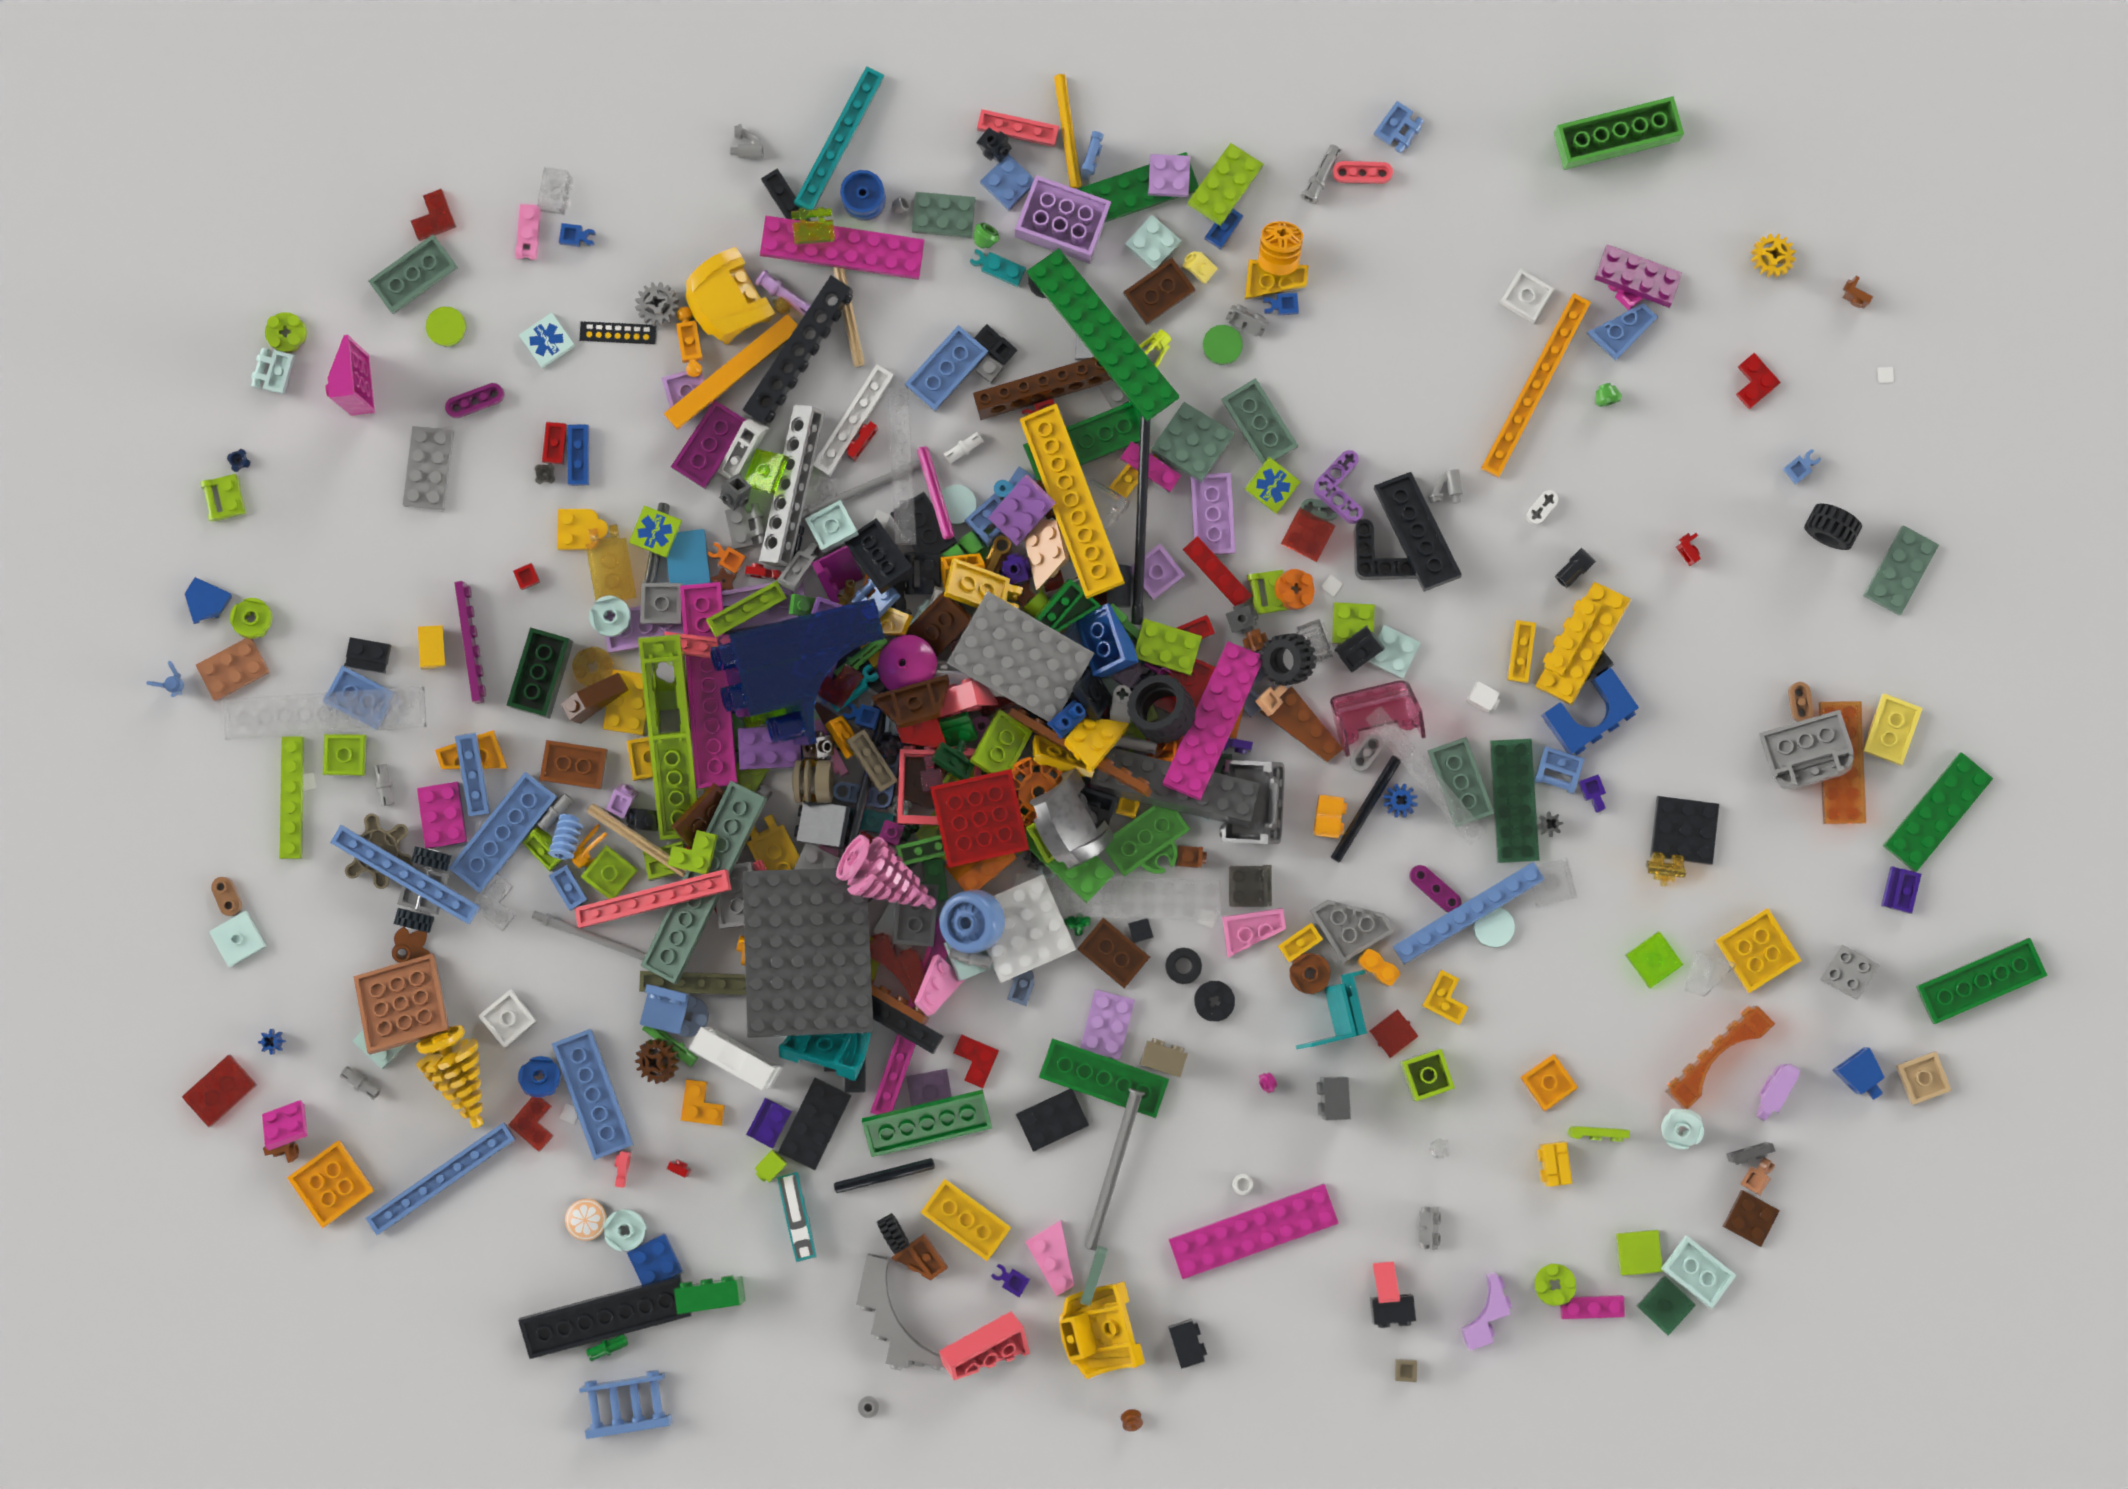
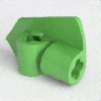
(970, 545)

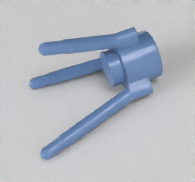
(172, 684)

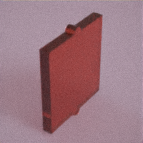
(1393, 1033)

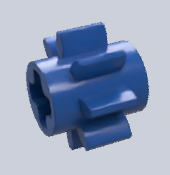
(277, 1041)

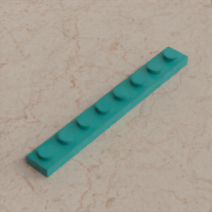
(839, 139)

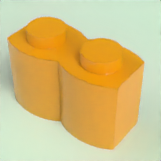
(1328, 816)
(1373, 963)

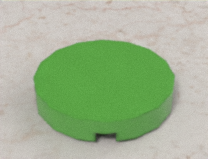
(1222, 344)

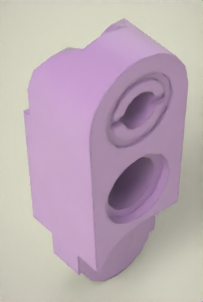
(1777, 1089)

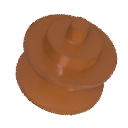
(1131, 1420)

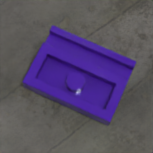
(1901, 890)
(769, 1123)

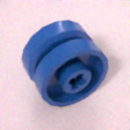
(873, 199)

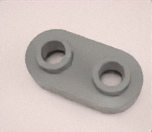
(1366, 753)

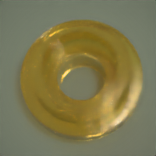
(781, 305)

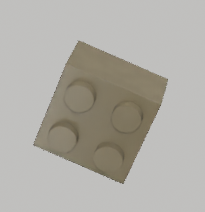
(1163, 1058)

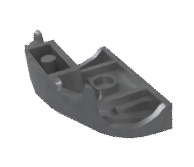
(1069, 824)

